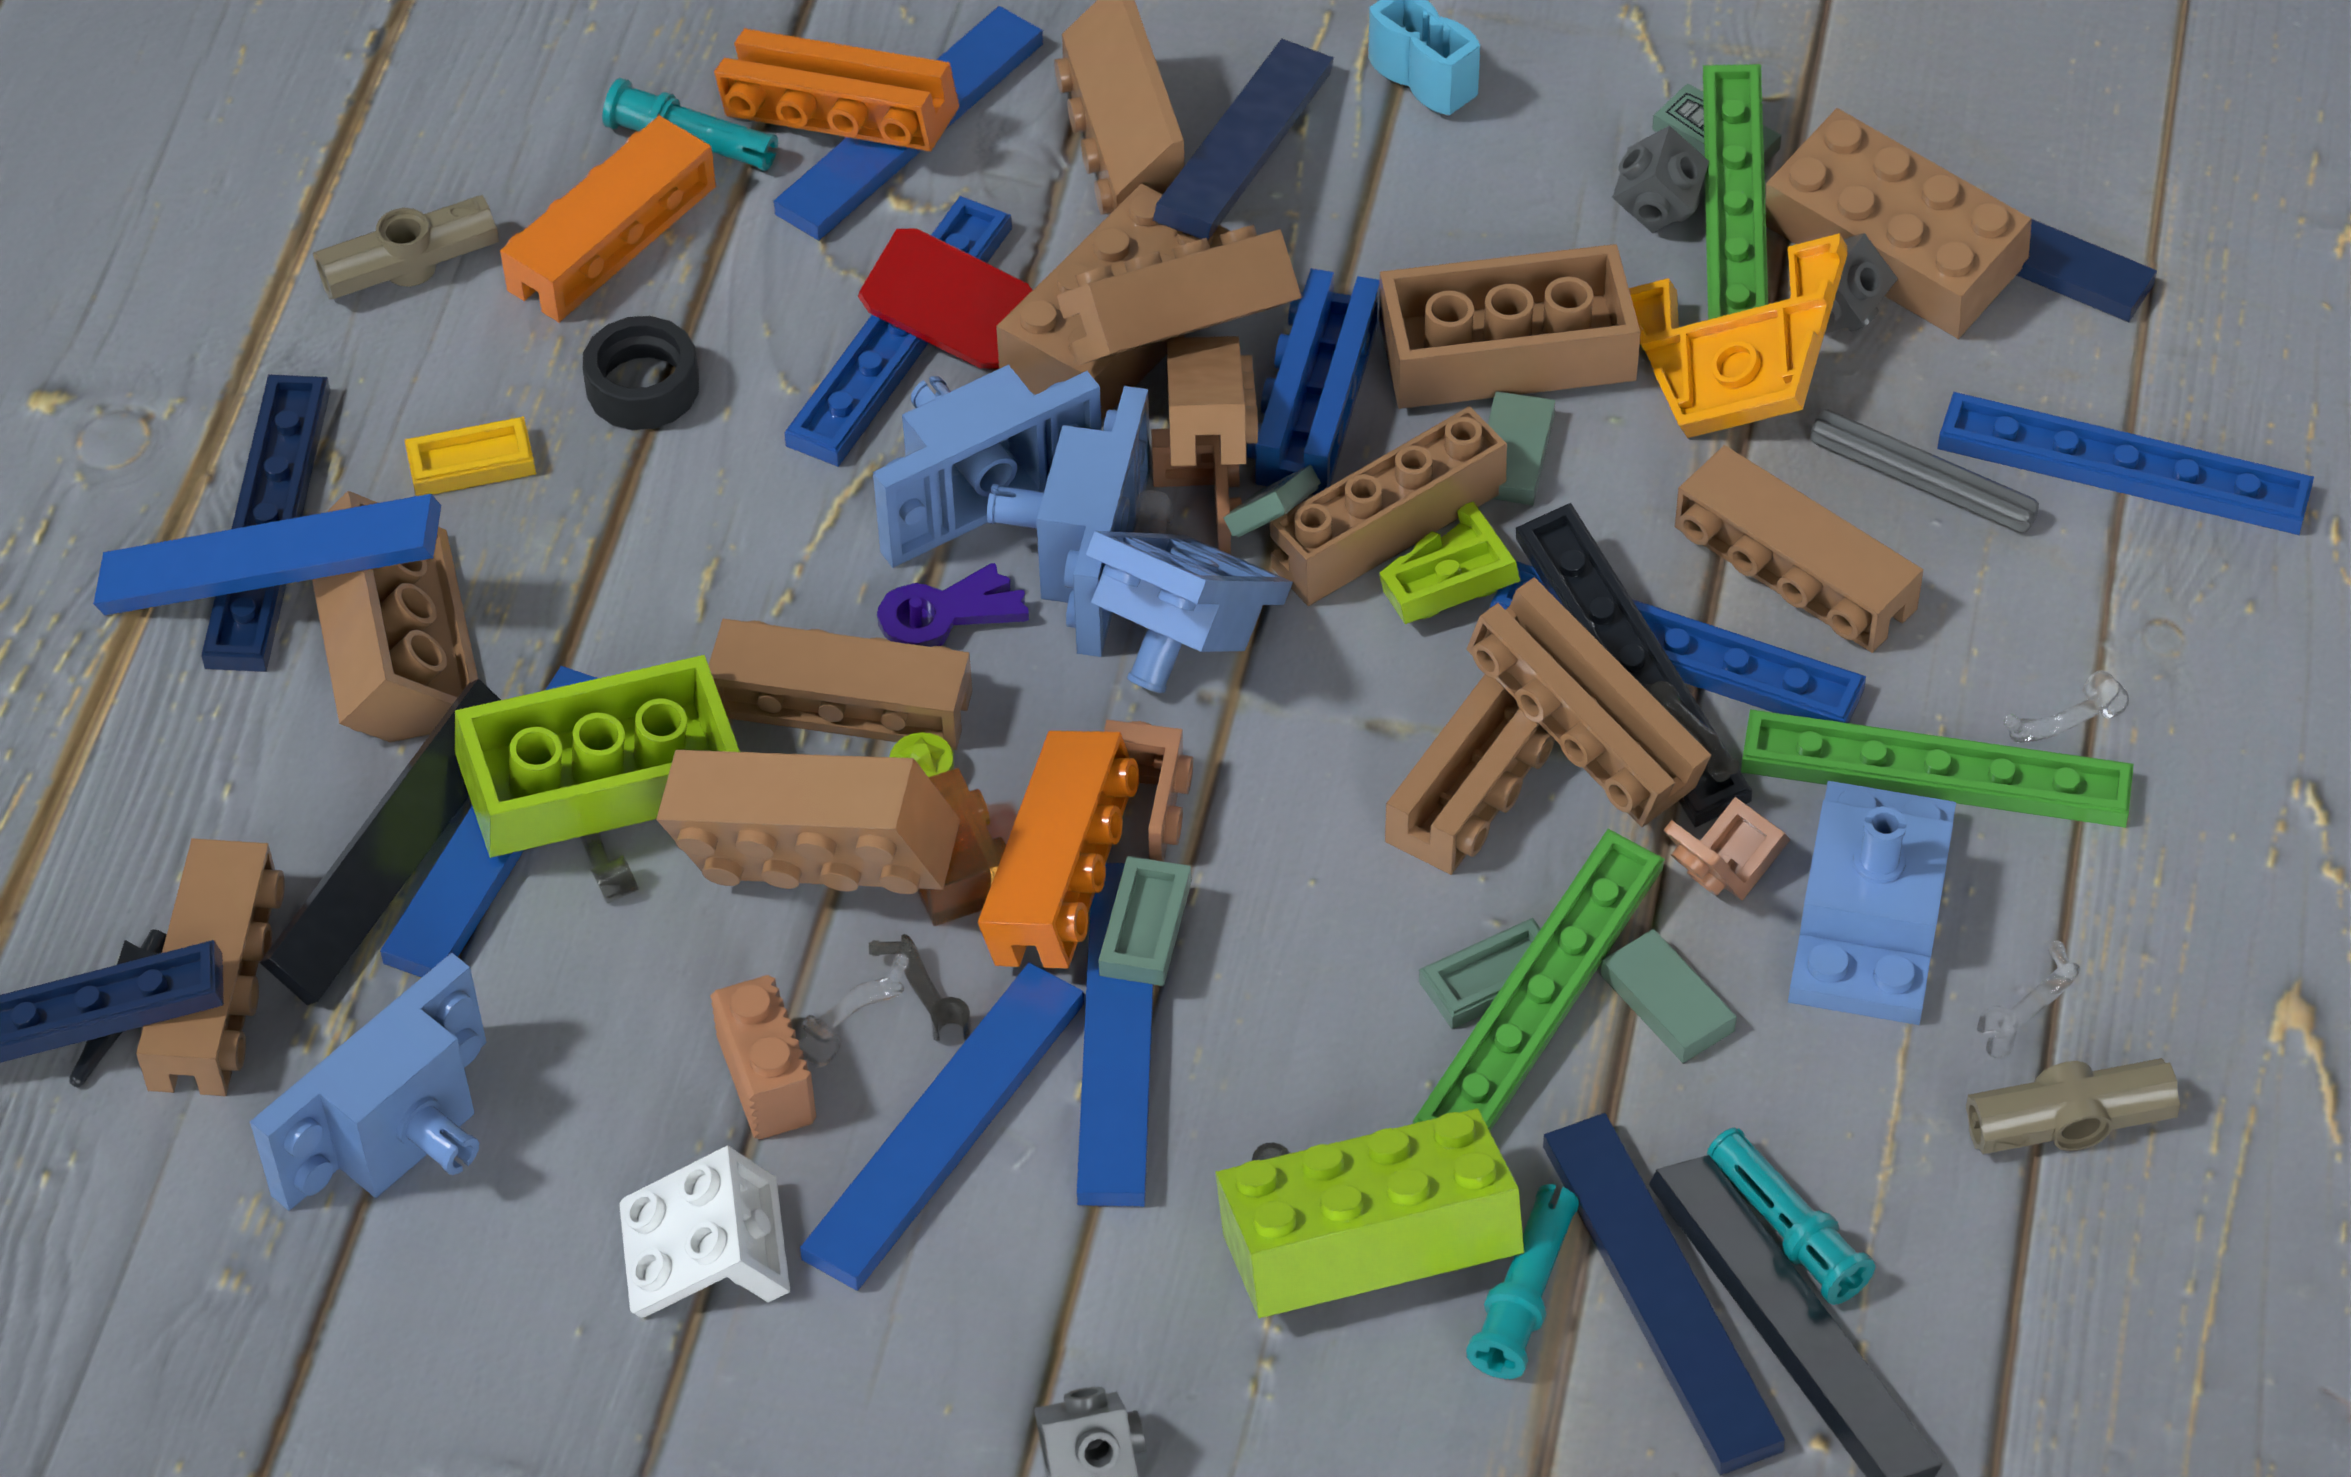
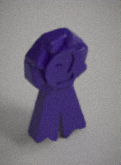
(927, 614)

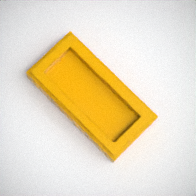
(470, 456)

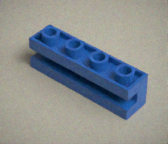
(1316, 379)

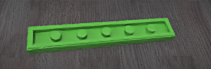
(1734, 189)
(1938, 768)
(1546, 981)

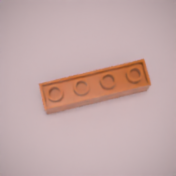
(838, 89)
(608, 217)
(1059, 848)

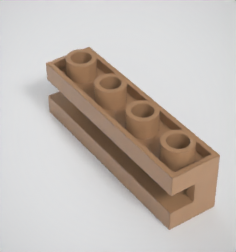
(1181, 294)
(1210, 395)
(1388, 505)
(1797, 548)
(839, 682)
(1588, 703)
(1466, 778)
(225, 899)

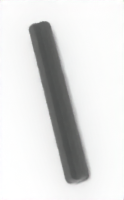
(1924, 471)

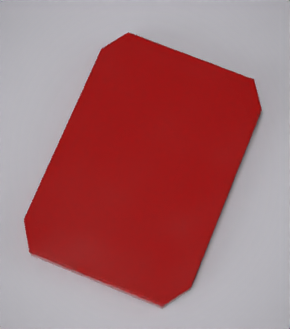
(942, 295)

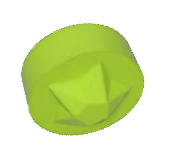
(928, 750)

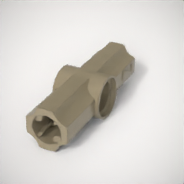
(406, 247)
(2072, 1106)

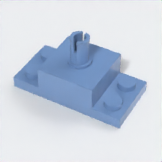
(964, 445)
(1087, 490)
(1181, 595)
(1872, 902)
(381, 1095)

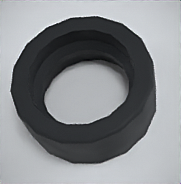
(642, 406)

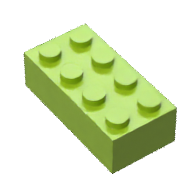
(585, 752)
(1369, 1212)

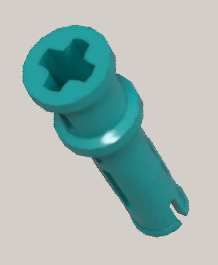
(637, 108)
(1808, 1234)
(1517, 1304)

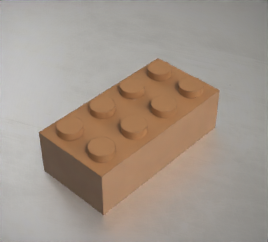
(1933, 229)
(1508, 326)
(1039, 340)
(809, 820)

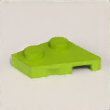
(1449, 568)

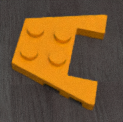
(1745, 361)

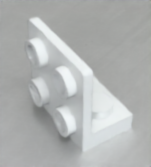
(702, 1227)

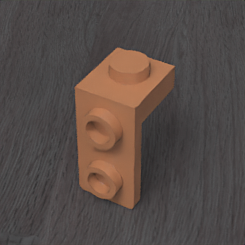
(1206, 472)
(1160, 763)
(1731, 852)

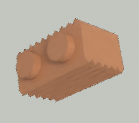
(763, 1057)

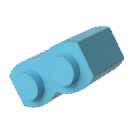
(1424, 52)

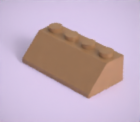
(1119, 103)
(395, 641)

